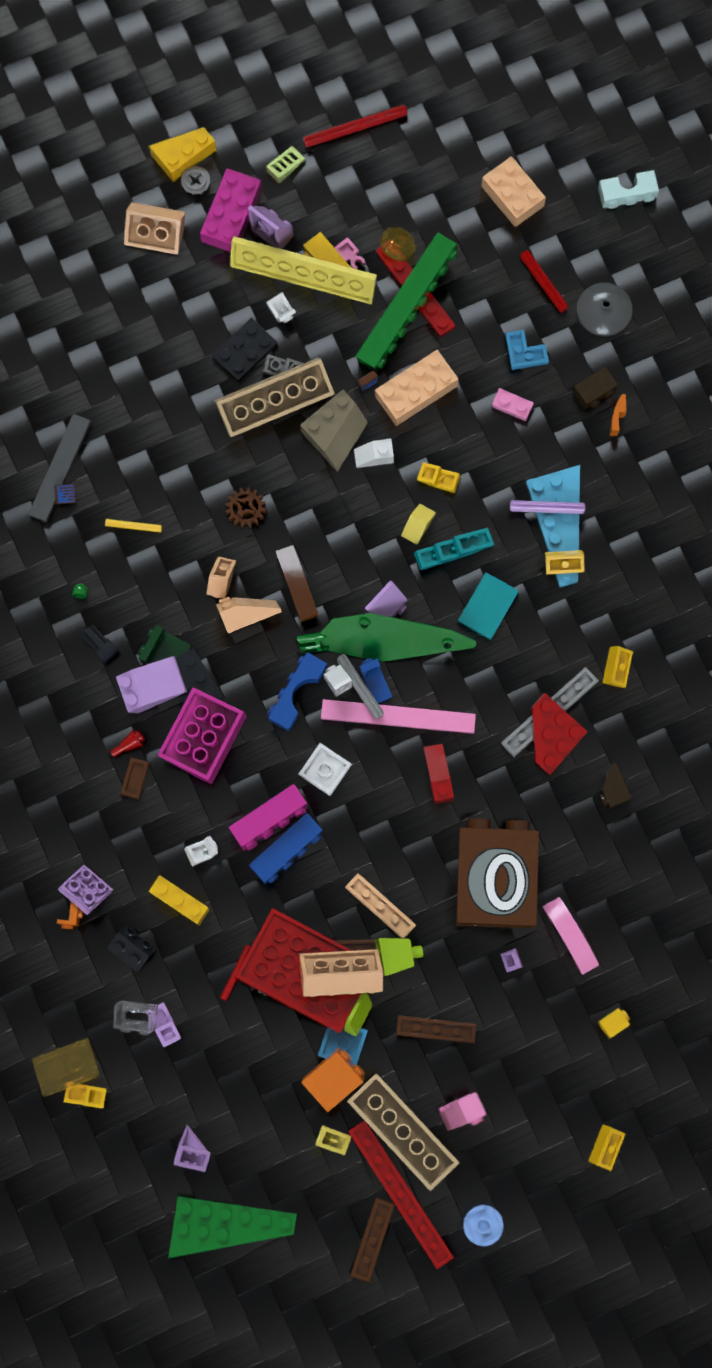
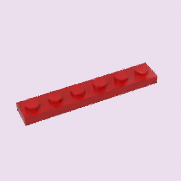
(431, 310)

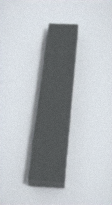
(59, 467)

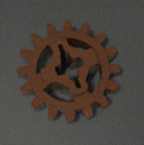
(250, 498)

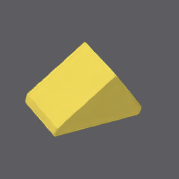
(418, 524)
(333, 1140)

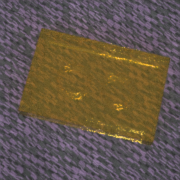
(65, 1067)

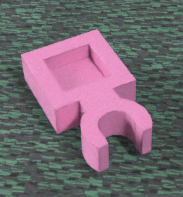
(349, 253)

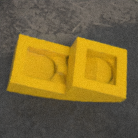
(438, 478)
(85, 1095)

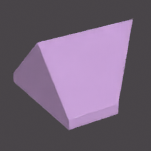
(191, 1152)

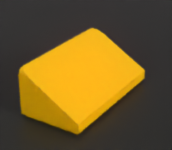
(564, 562)
(617, 666)
(606, 1147)

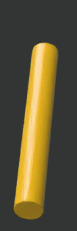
(133, 525)

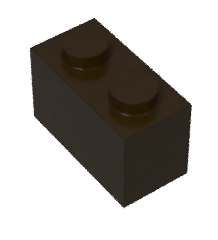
(595, 388)

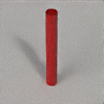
(232, 980)

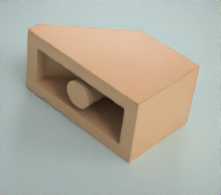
(221, 577)

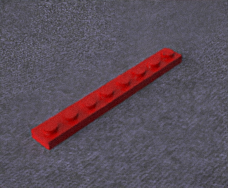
(401, 1194)

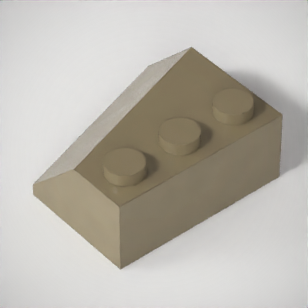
(335, 428)

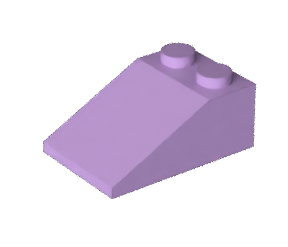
(270, 227)
(151, 685)

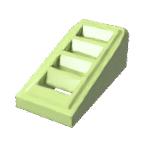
(271, 167)

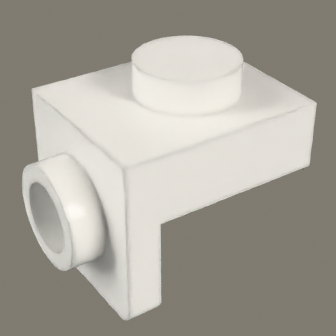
(281, 308)
(201, 851)

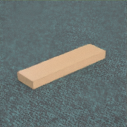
(380, 906)

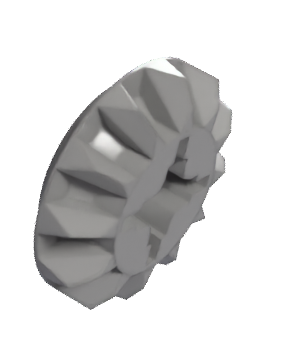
(195, 172)

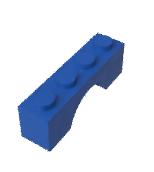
(309, 671)

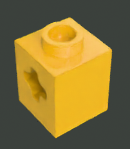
(614, 1022)

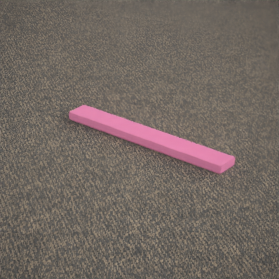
(399, 716)

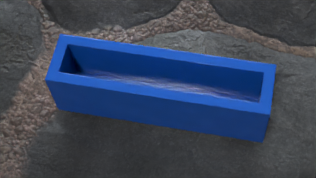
(286, 848)

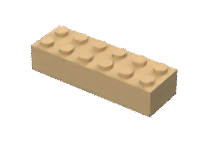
(274, 397)
(403, 1132)

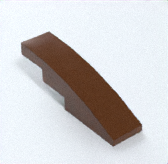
(297, 583)

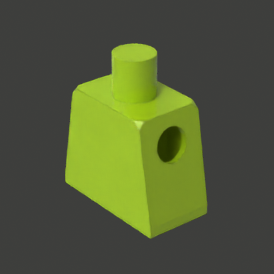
(397, 954)

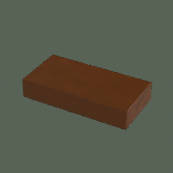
(135, 778)

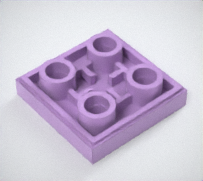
(85, 889)

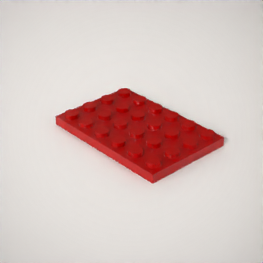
(275, 969)

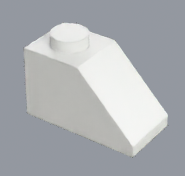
(374, 453)
(337, 679)

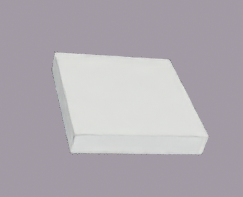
(325, 769)

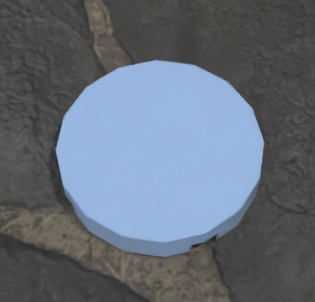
(483, 1225)

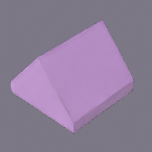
(511, 960)

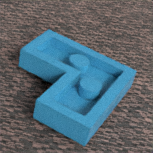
(524, 356)

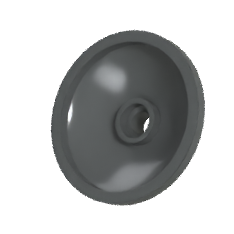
(600, 319)

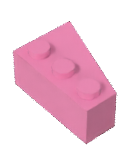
(462, 1111)

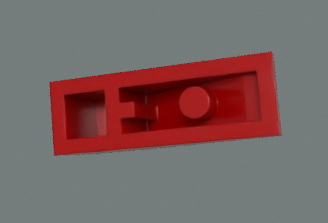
(438, 774)

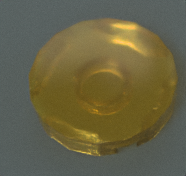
(397, 243)

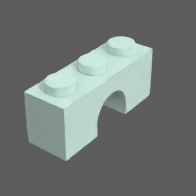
(613, 194)

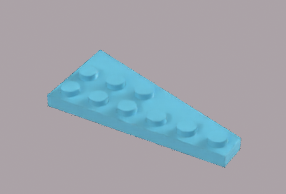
(558, 529)

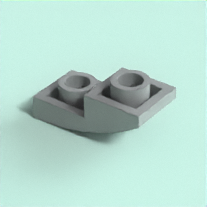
(275, 365)

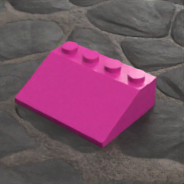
(202, 735)

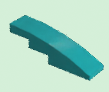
(454, 548)

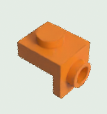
(74, 917)

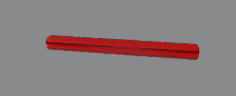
(355, 125)

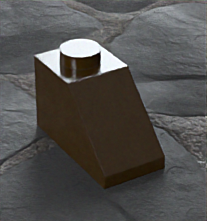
(614, 789)

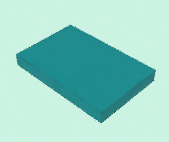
(488, 606)

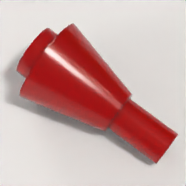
(131, 741)

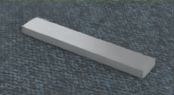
(564, 698)

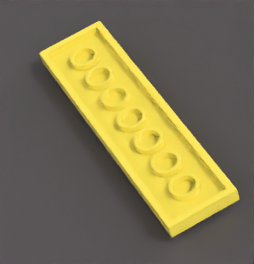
(302, 270)

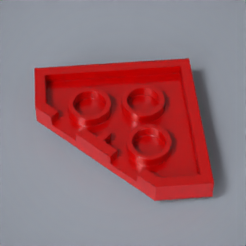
(553, 733)

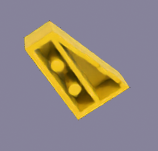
(183, 152)

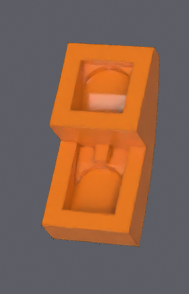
(619, 412)

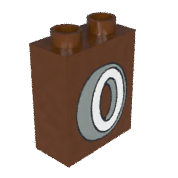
(497, 875)

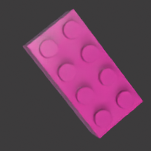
(229, 209)
(269, 817)

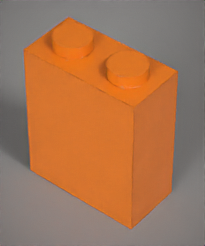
(333, 1079)

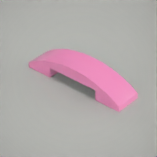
(571, 935)

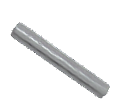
(360, 687)

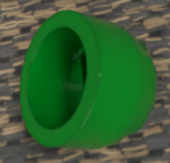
(80, 591)

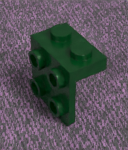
(161, 646)

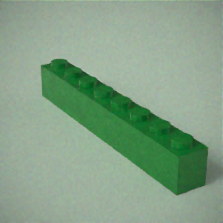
(406, 302)

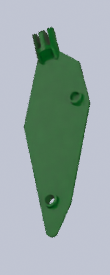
(382, 638)

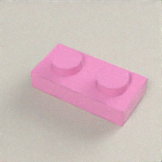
(512, 404)

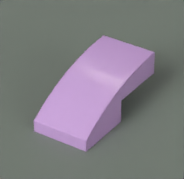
(166, 1028)

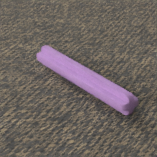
(547, 507)

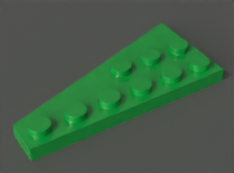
(216, 1225)

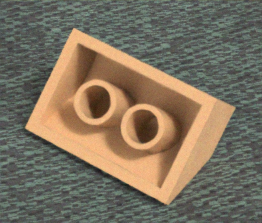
(154, 228)

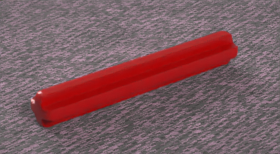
(544, 281)

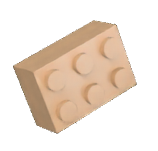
(513, 191)

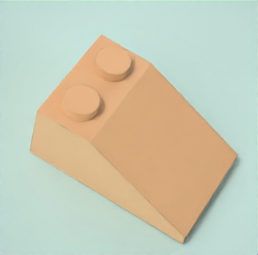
(243, 611)

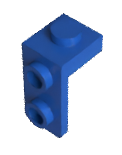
(375, 680)

